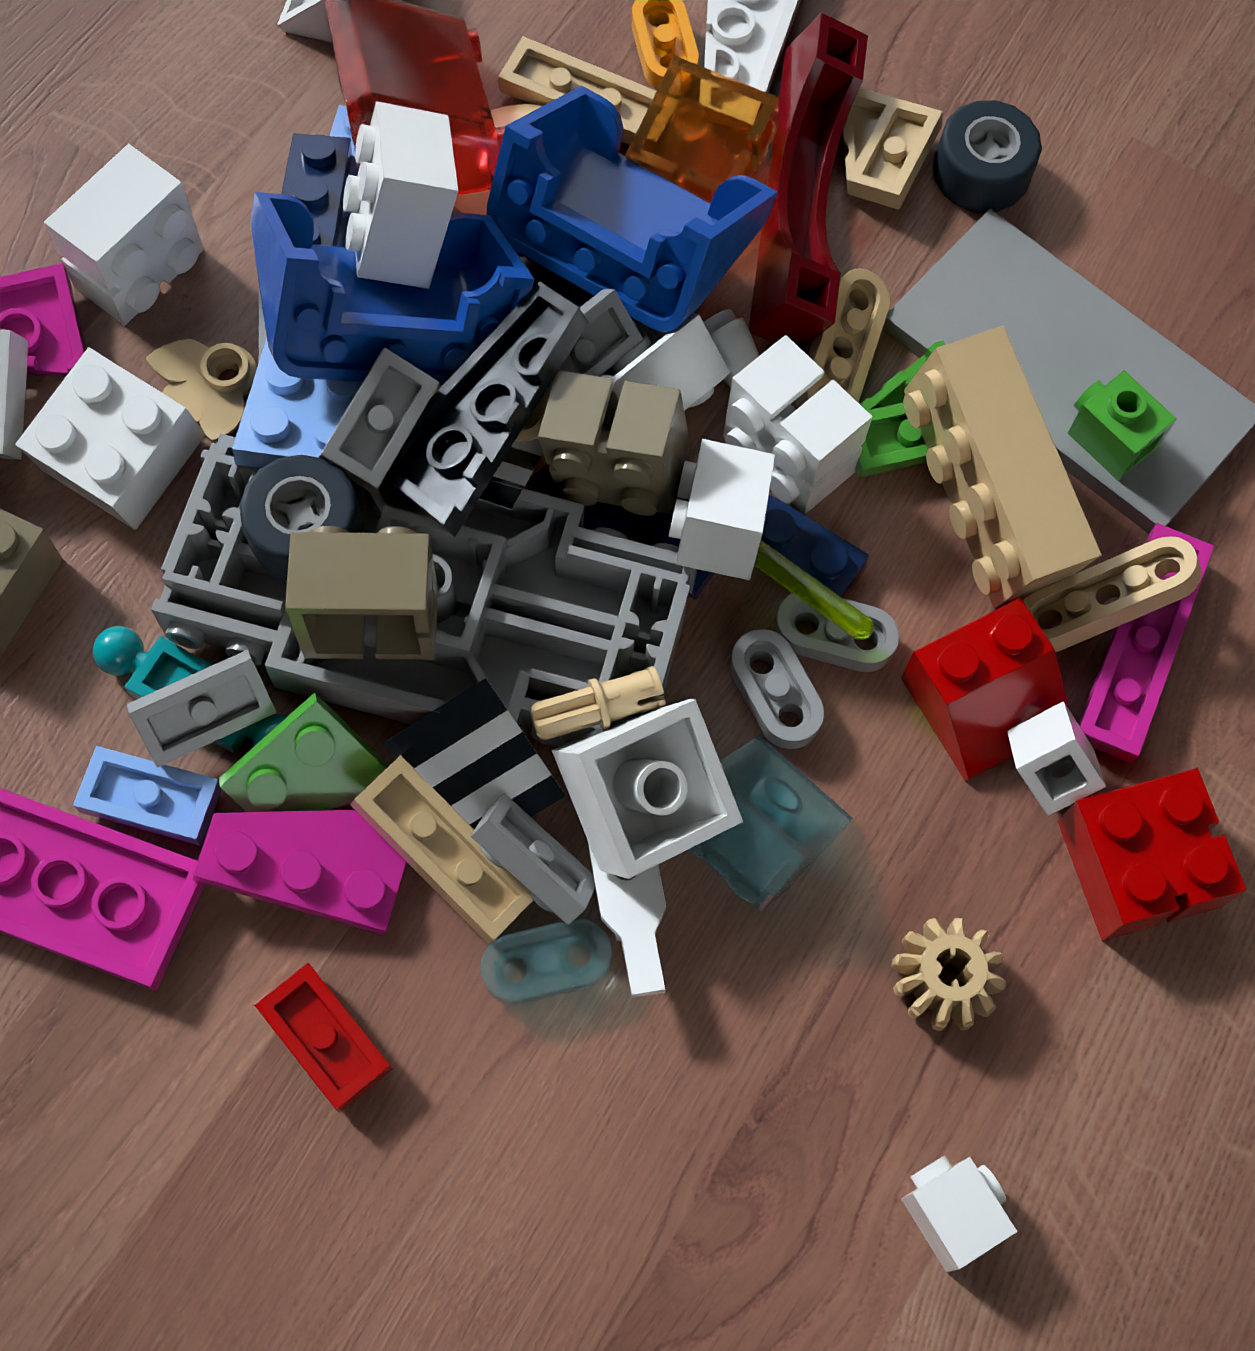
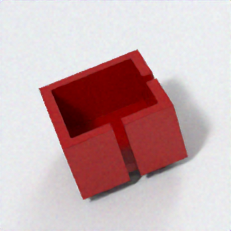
(1147, 848)

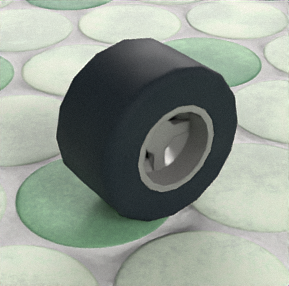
(986, 156)
(291, 497)

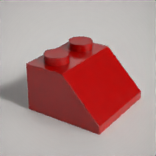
(985, 683)

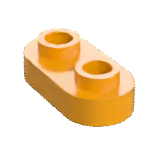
(660, 44)

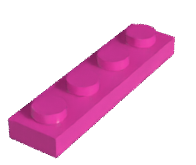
(1137, 668)

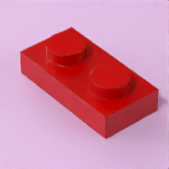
(323, 1037)

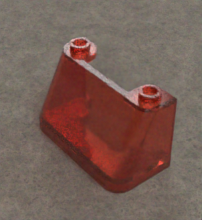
(417, 62)

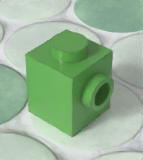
(1120, 424)

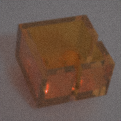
(704, 129)

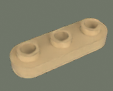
(854, 334)
(1130, 577)

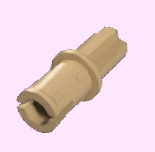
(598, 704)

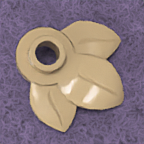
(194, 382)

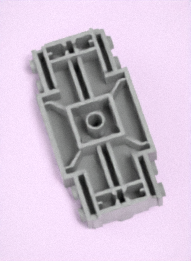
(518, 602)

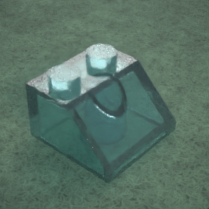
(782, 827)

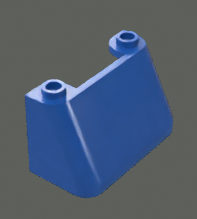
(611, 222)
(335, 324)

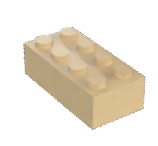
(998, 467)

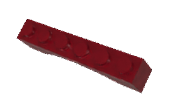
(795, 270)

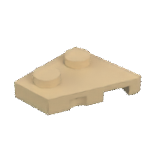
(886, 146)

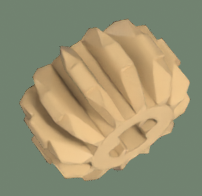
(971, 984)

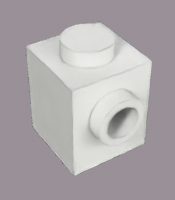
(1055, 759)
(958, 1211)

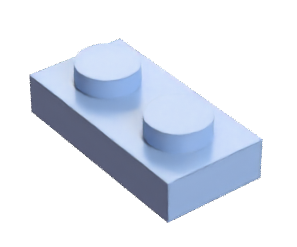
(148, 797)

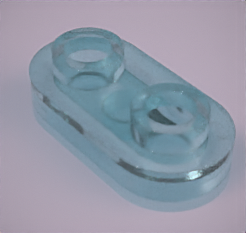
(544, 956)

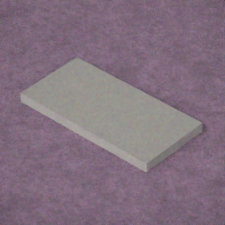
(1065, 342)

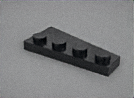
(484, 408)

